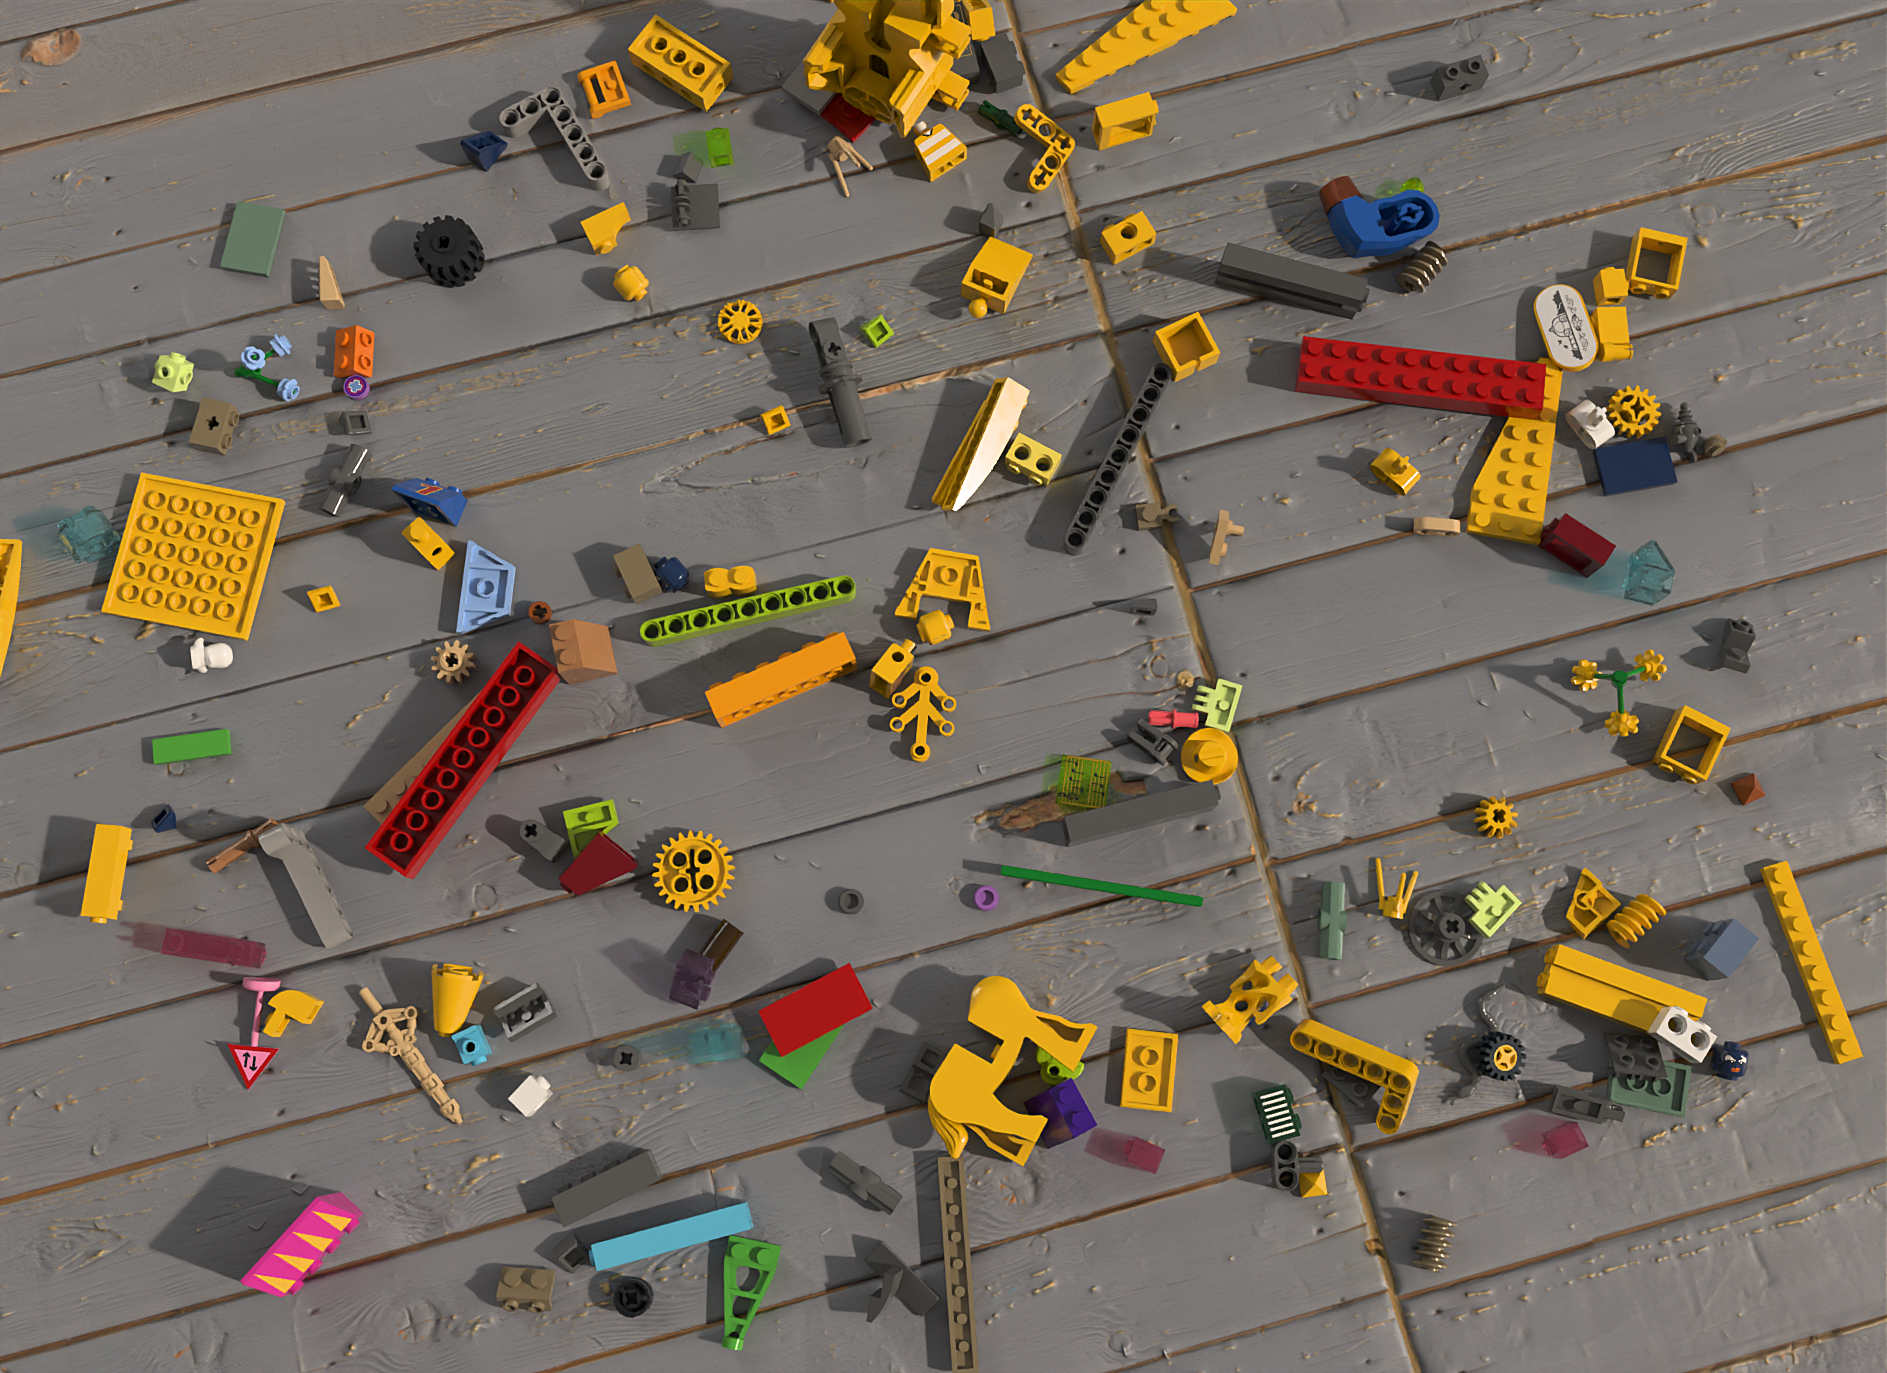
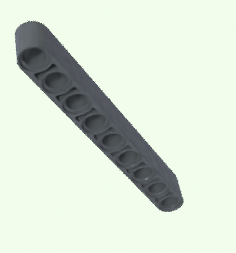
(1122, 448)

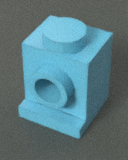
(482, 1049)

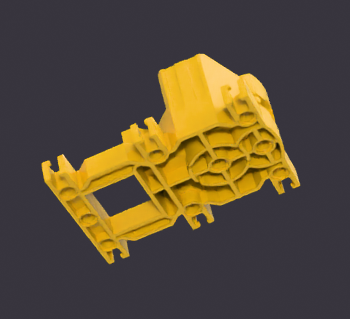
(896, 38)

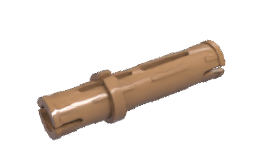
(239, 847)

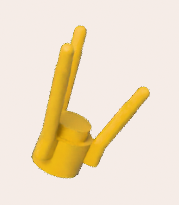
(1394, 906)

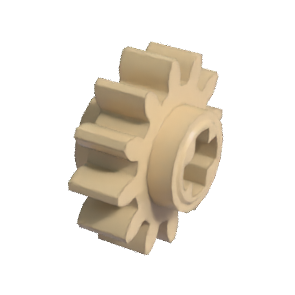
(449, 654)

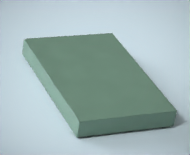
(252, 239)
(1664, 1096)

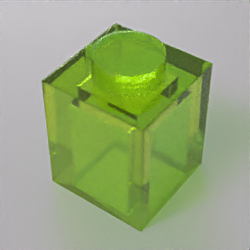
(719, 147)

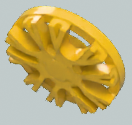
(740, 322)

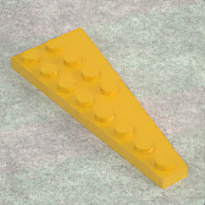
(1142, 33)

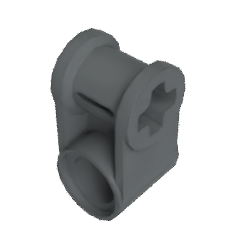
(545, 842)

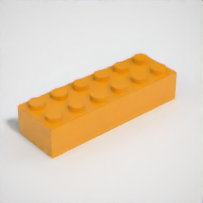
(781, 679)

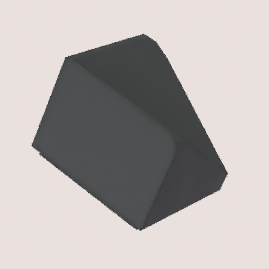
(990, 221)

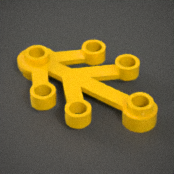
(923, 709)

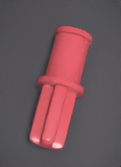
(1173, 719)

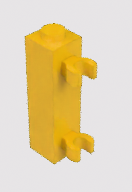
(106, 873)

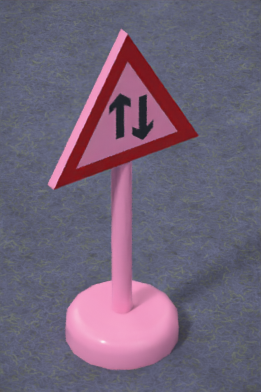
(254, 1059)

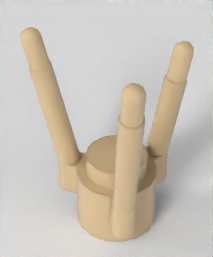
(842, 150)

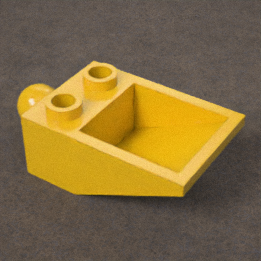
(994, 277)

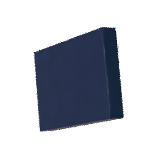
(1634, 466)

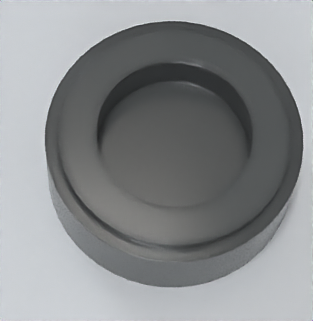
(851, 901)

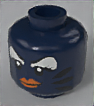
(671, 574)
(1729, 1061)

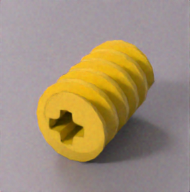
(1633, 918)

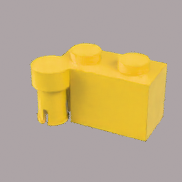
(1612, 334)

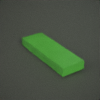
(191, 747)

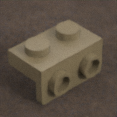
(525, 1289)

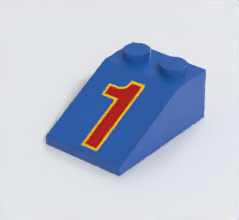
(432, 500)

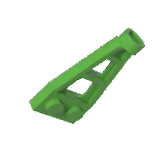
(752, 1254)

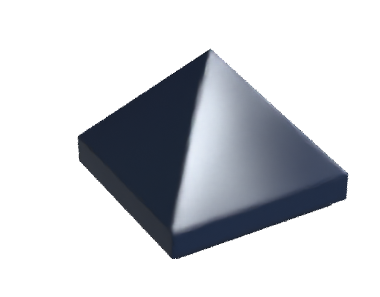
(164, 820)

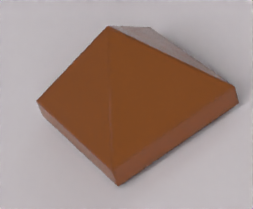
(1748, 789)

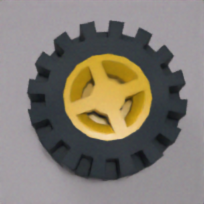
(1508, 1060)

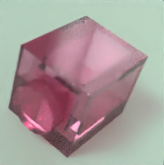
(1564, 1140)
(1143, 1154)

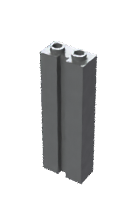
(1292, 281)
(1140, 813)

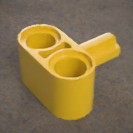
(1395, 471)

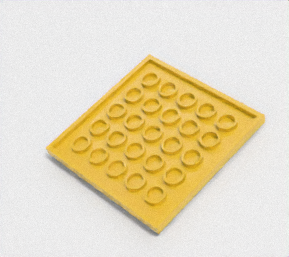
(193, 556)

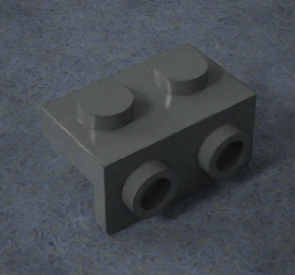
(525, 1011)

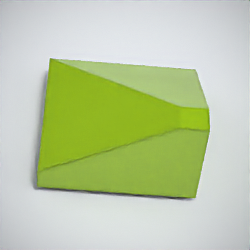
(876, 330)

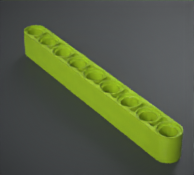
(736, 609)

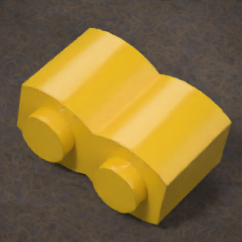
(737, 581)

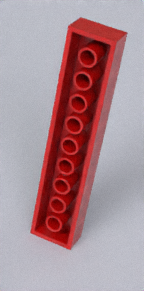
(1420, 378)
(464, 761)

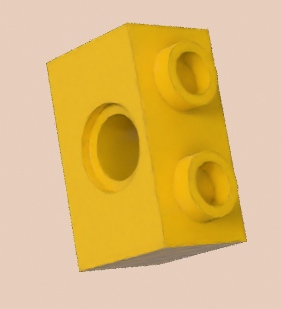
(1120, 248)

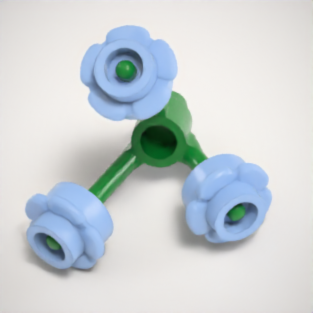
(254, 360)

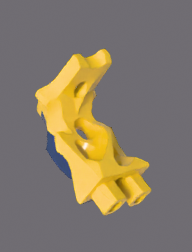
(1264, 991)

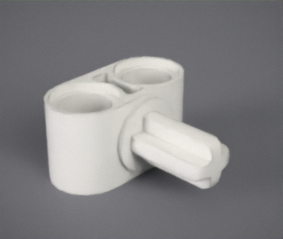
(1590, 424)

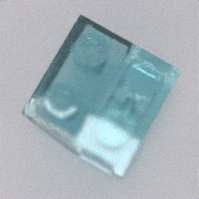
(1649, 575)

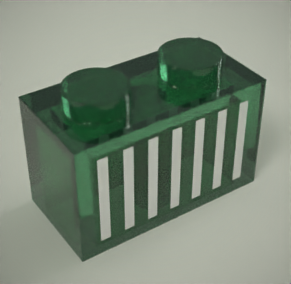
(1276, 1113)

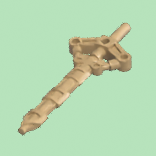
(402, 1044)

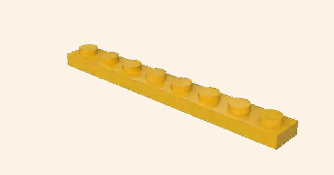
(1811, 963)

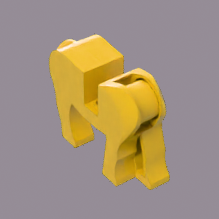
(966, 1083)

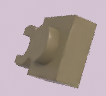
(1152, 516)

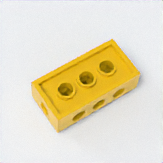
(680, 63)

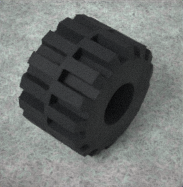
(449, 251)

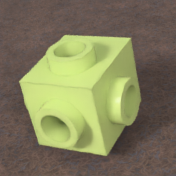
(173, 372)

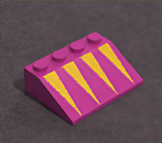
(304, 1245)

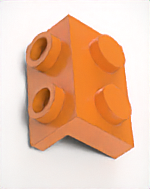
(353, 352)

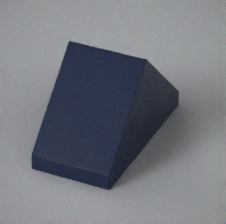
(483, 149)

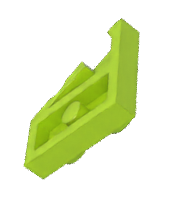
(585, 822)

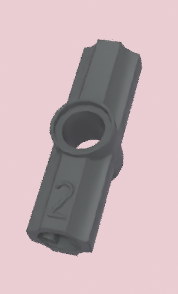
(345, 480)
(864, 1183)

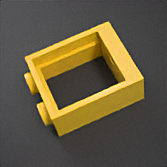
(1124, 120)
(1659, 242)
(1715, 730)

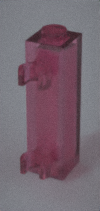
(214, 948)

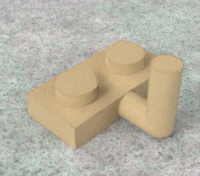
(1221, 529)

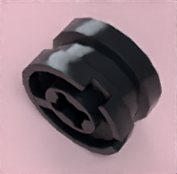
(644, 1297)

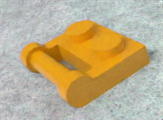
(611, 86)

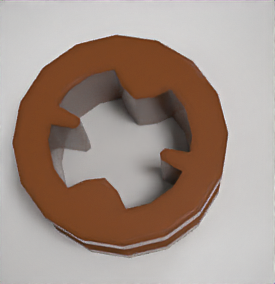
(544, 606)

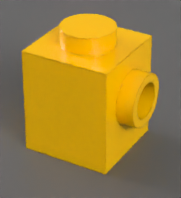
(1610, 286)

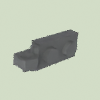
(1584, 1105)

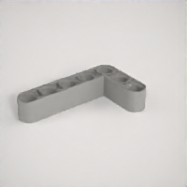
(568, 130)
(308, 877)

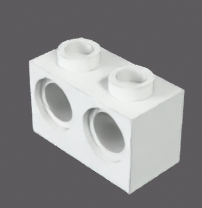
(1679, 1039)

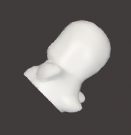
(213, 656)

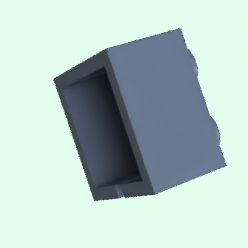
(1720, 949)

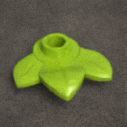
(1048, 1062)

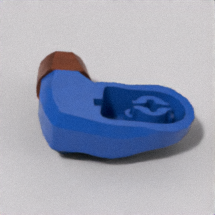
(1377, 226)

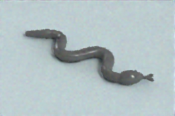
(1468, 1089)

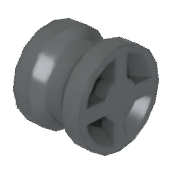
(634, 1059)

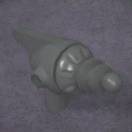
(1686, 432)

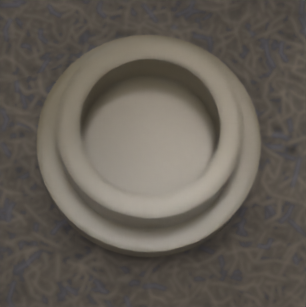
(1714, 445)

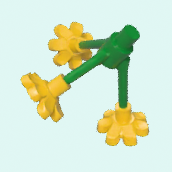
(1586, 676)

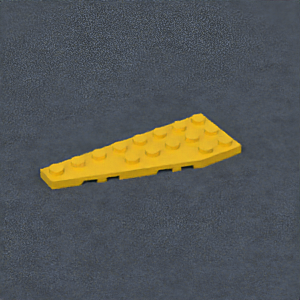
(1514, 479)

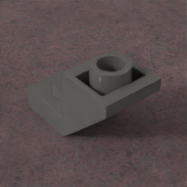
(1735, 645)

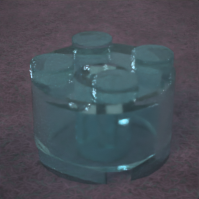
(87, 535)

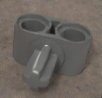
(1291, 1164)

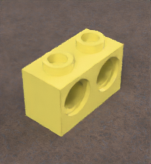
(1036, 454)

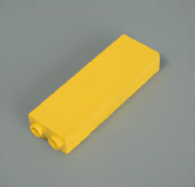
(1612, 990)

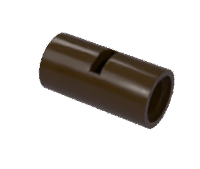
(721, 943)

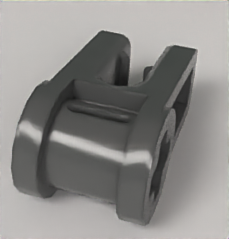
(1153, 749)

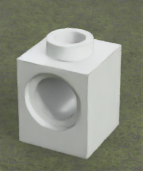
(531, 1095)

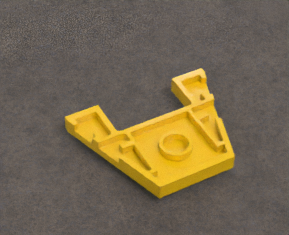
(951, 578)

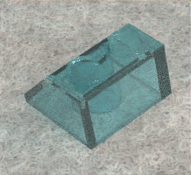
(716, 1045)

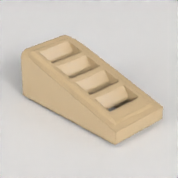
(328, 287)

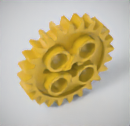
(671, 874)

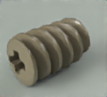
(1422, 268)
(1434, 1244)

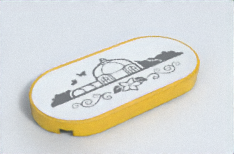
(1565, 327)

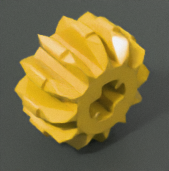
(1503, 822)

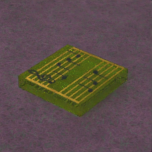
(1083, 782)

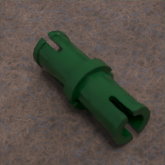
(999, 117)

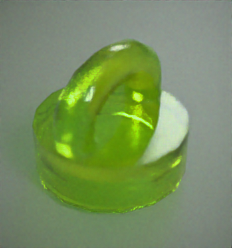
(1412, 184)

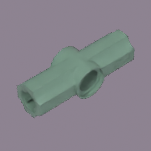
(1331, 920)

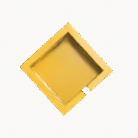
(1186, 346)

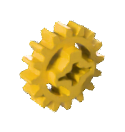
(1639, 405)

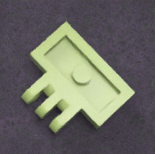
(1218, 704)
(1490, 908)

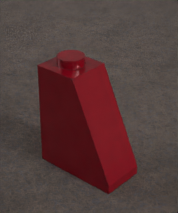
(596, 864)

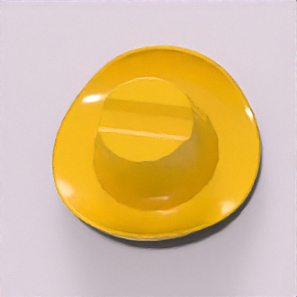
(1209, 756)

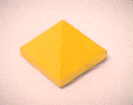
(775, 419)
(323, 598)
(1312, 1184)

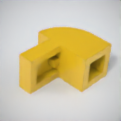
(288, 1005)

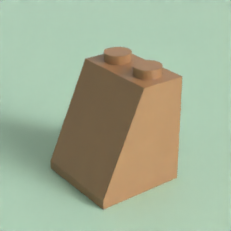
(582, 650)

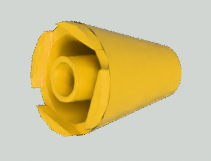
(453, 996)

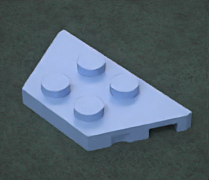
(485, 589)

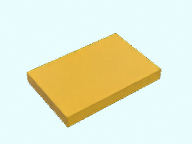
(1148, 1070)

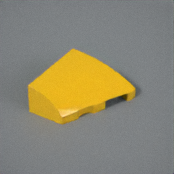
(1590, 905)

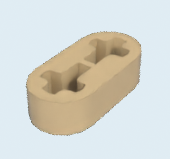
(1436, 526)

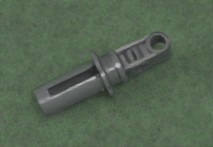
(839, 382)

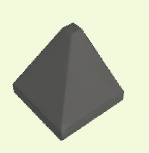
(355, 422)
(1145, 607)

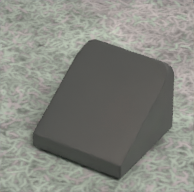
(571, 1253)

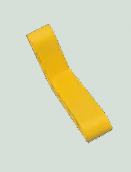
(1363, 1061)

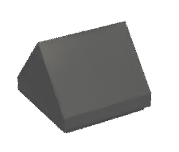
(688, 167)

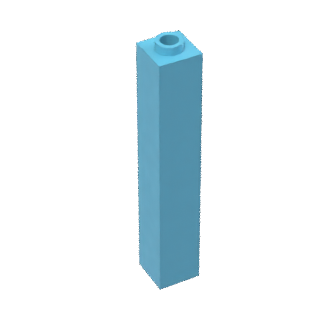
(671, 1236)

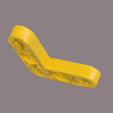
(1053, 148)

